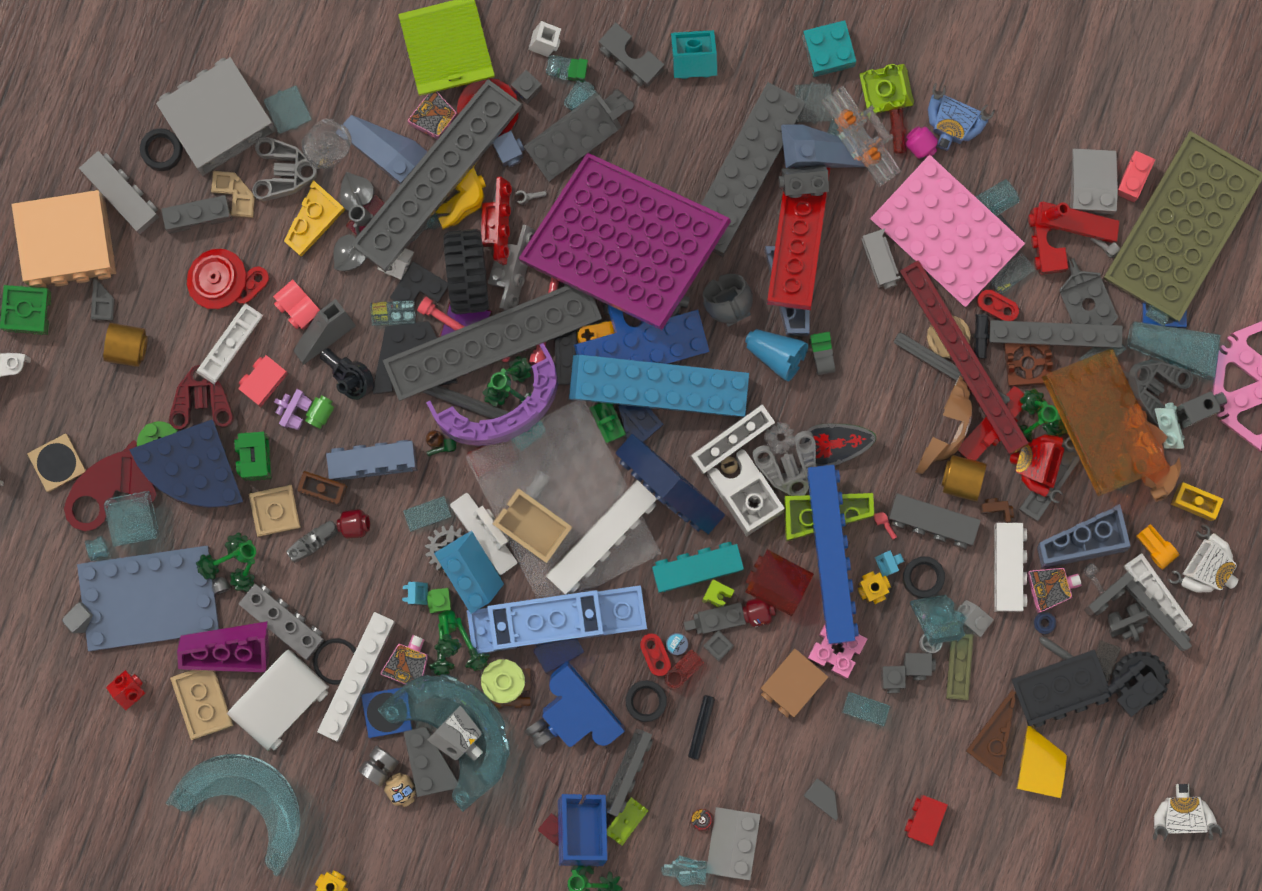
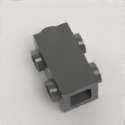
(804, 180)

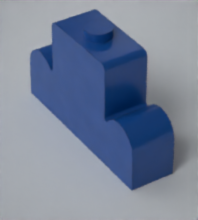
(579, 710)

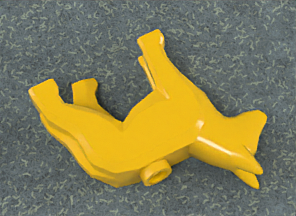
(465, 202)

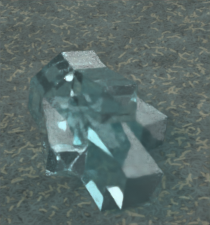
(686, 870)

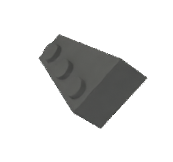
(428, 764)

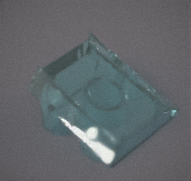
(939, 619)

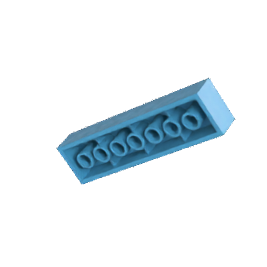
(658, 385)

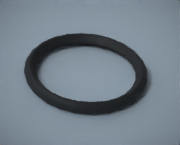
(316, 654)

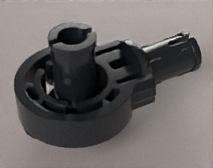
(349, 375)

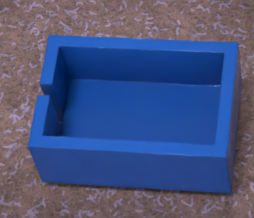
(582, 830)

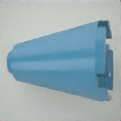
(777, 352)

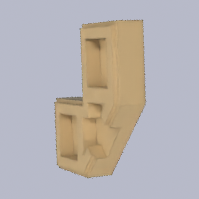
(230, 184)

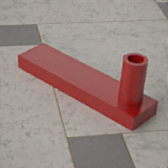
(1077, 222)

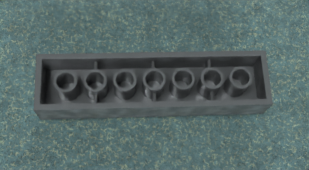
(751, 159)

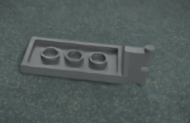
(577, 133)

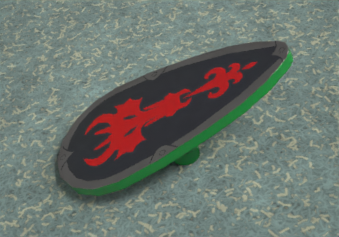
(839, 442)

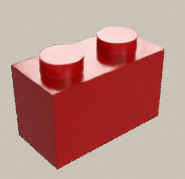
(926, 820)

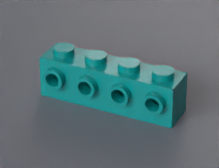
(697, 568)

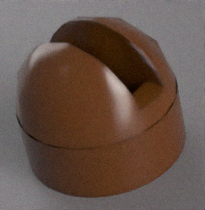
(437, 442)

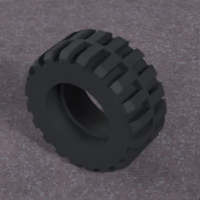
(466, 271)

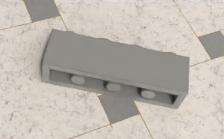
(118, 192)

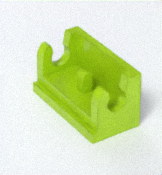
(714, 593)
(626, 821)

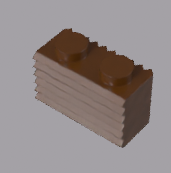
(321, 488)

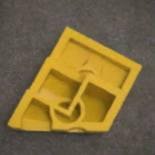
(1041, 765)

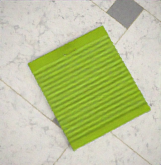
(445, 45)

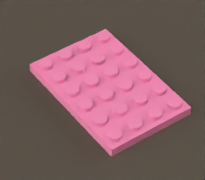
(947, 230)

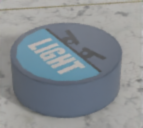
(677, 644)

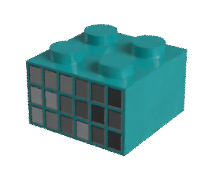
(829, 48)

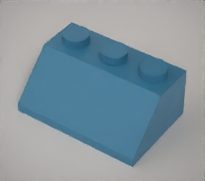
(470, 571)

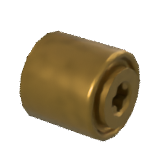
(125, 345)
(963, 477)

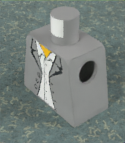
(457, 736)

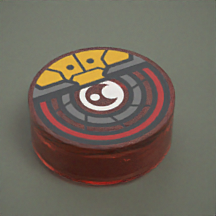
(701, 820)

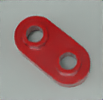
(252, 287)
(998, 304)
(655, 655)

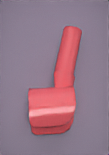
(881, 518)

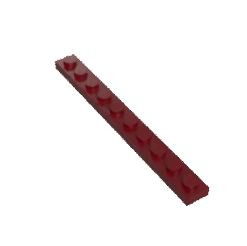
(964, 358)

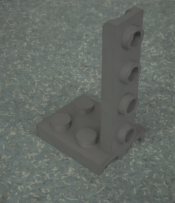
(1151, 605)

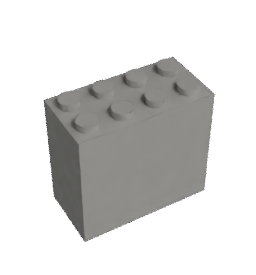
(215, 115)

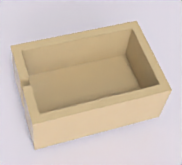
(532, 525)

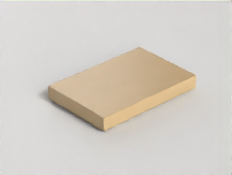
(201, 702)

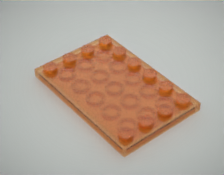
(1104, 422)

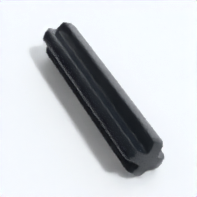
(701, 727)

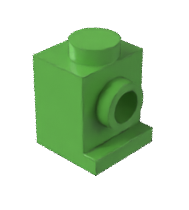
(439, 600)

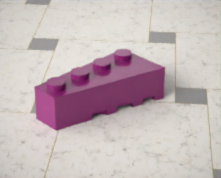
(226, 649)

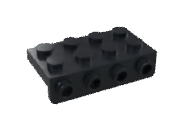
(1061, 688)

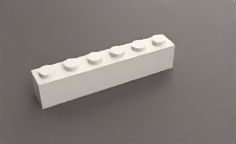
(601, 537)
(356, 677)

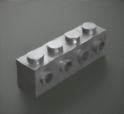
(281, 621)

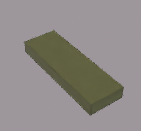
(959, 668)

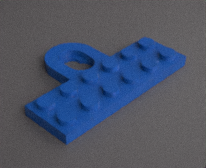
(678, 340)

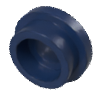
(1051, 620)

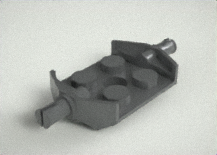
(1084, 286)

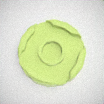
(502, 681)

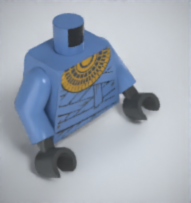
(954, 119)

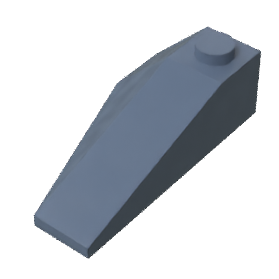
(386, 149)

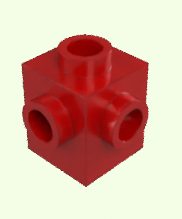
(126, 689)

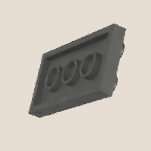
(630, 764)

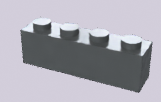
(933, 520)

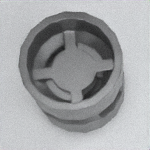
(373, 772)

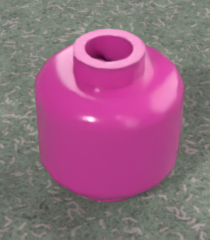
(922, 142)

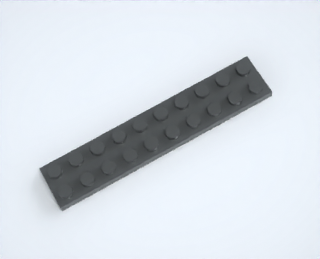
(436, 175)
(490, 340)

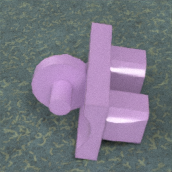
(297, 401)

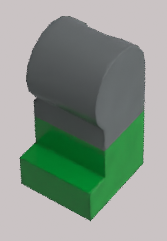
(822, 353)

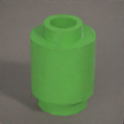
(319, 412)

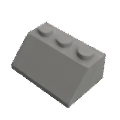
(733, 843)

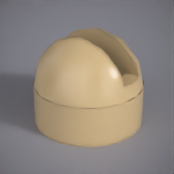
(731, 469)

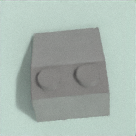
(1094, 181)

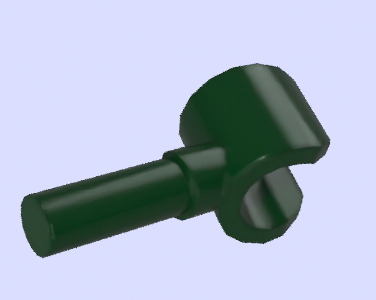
(449, 446)

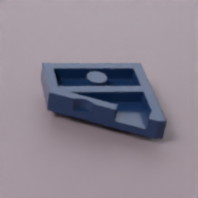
(639, 421)

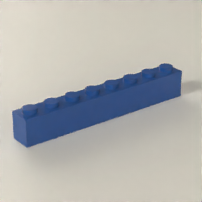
(831, 554)

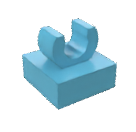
(888, 563)
(416, 593)

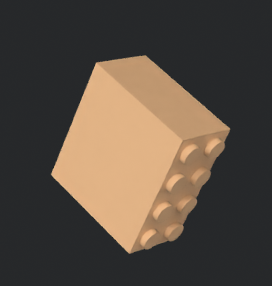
(64, 239)

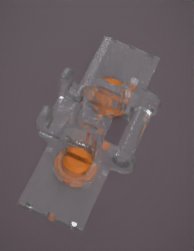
(855, 138)

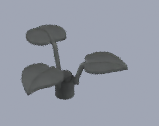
(354, 194)

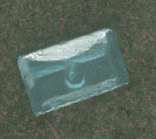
(999, 197)
(866, 709)

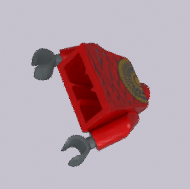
(1040, 463)

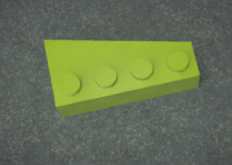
(799, 513)

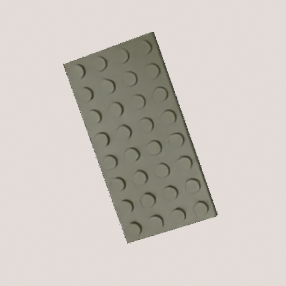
(1184, 226)

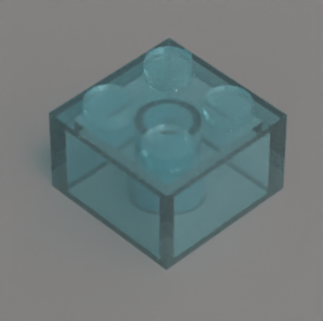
(131, 518)

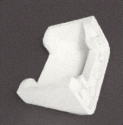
(278, 700)

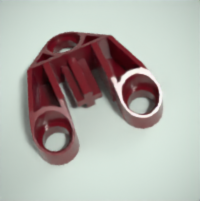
(183, 405)

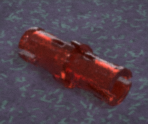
(898, 131)

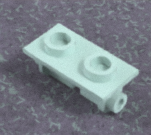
(1168, 423)

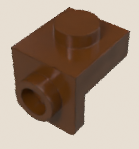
(992, 506)

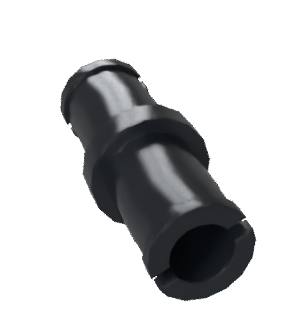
(981, 336)

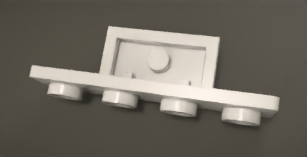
(489, 536)

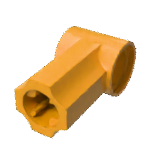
(1160, 551)

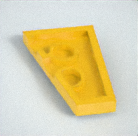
(315, 217)

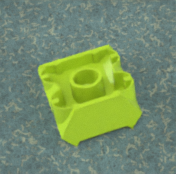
(887, 88)

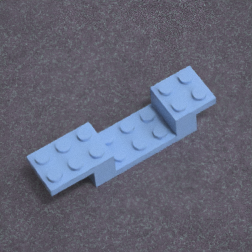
(557, 619)

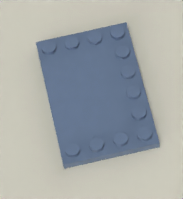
(146, 598)

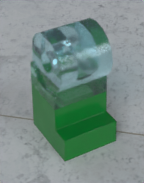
(567, 68)

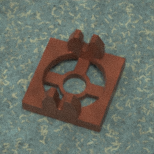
(1015, 380)

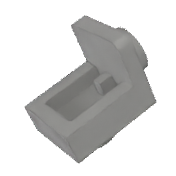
(975, 618)

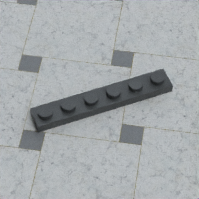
(1056, 334)

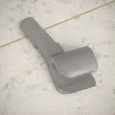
(528, 196)
(1111, 250)

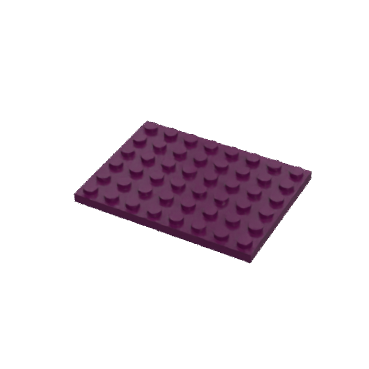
(624, 240)

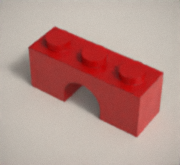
(1048, 259)

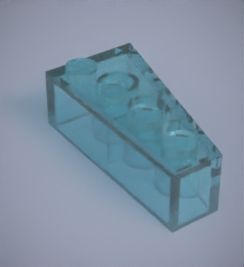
(1177, 347)

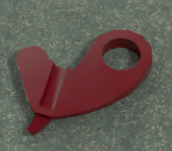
(103, 480)

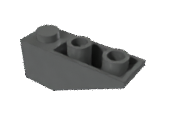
(325, 329)

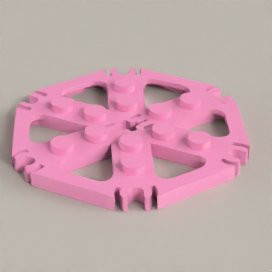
(1248, 396)

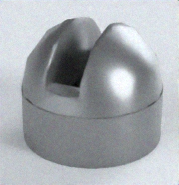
(220, 585)

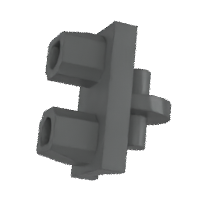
(1130, 626)

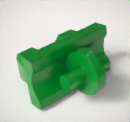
(607, 421)

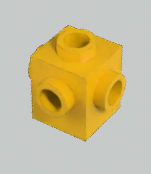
(865, 587)
(335, 878)

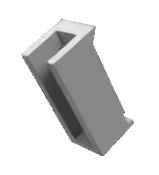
(880, 259)

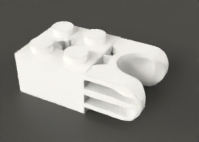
(744, 488)

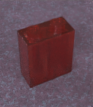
(778, 582)

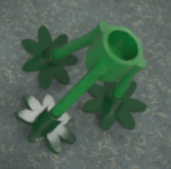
(579, 881)

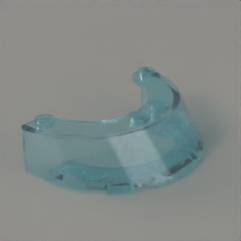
(432, 702)
(254, 782)

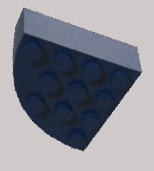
(190, 467)
(669, 485)

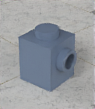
(508, 149)

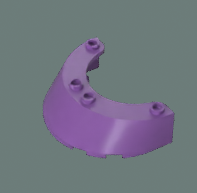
(511, 424)

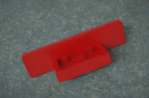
(495, 221)
(984, 433)

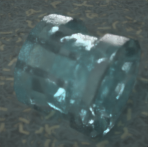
(96, 548)

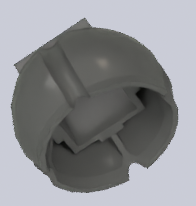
(728, 299)

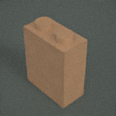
(793, 684)

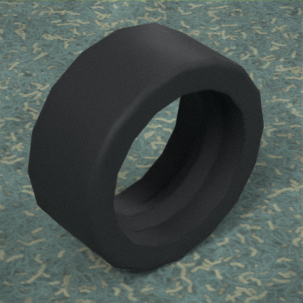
(157, 133)
(923, 561)
(662, 701)

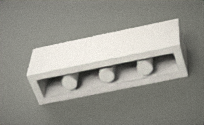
(732, 439)
(1009, 567)

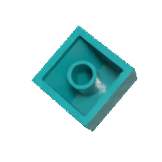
(694, 54)

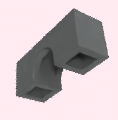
(643, 70)
(183, 216)

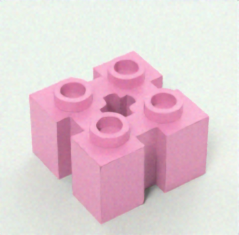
(842, 661)

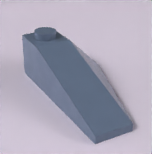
(813, 147)

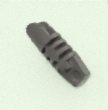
(312, 541)

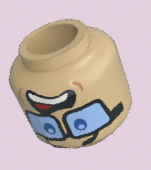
(400, 789)

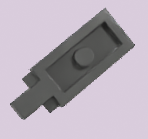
(717, 619)

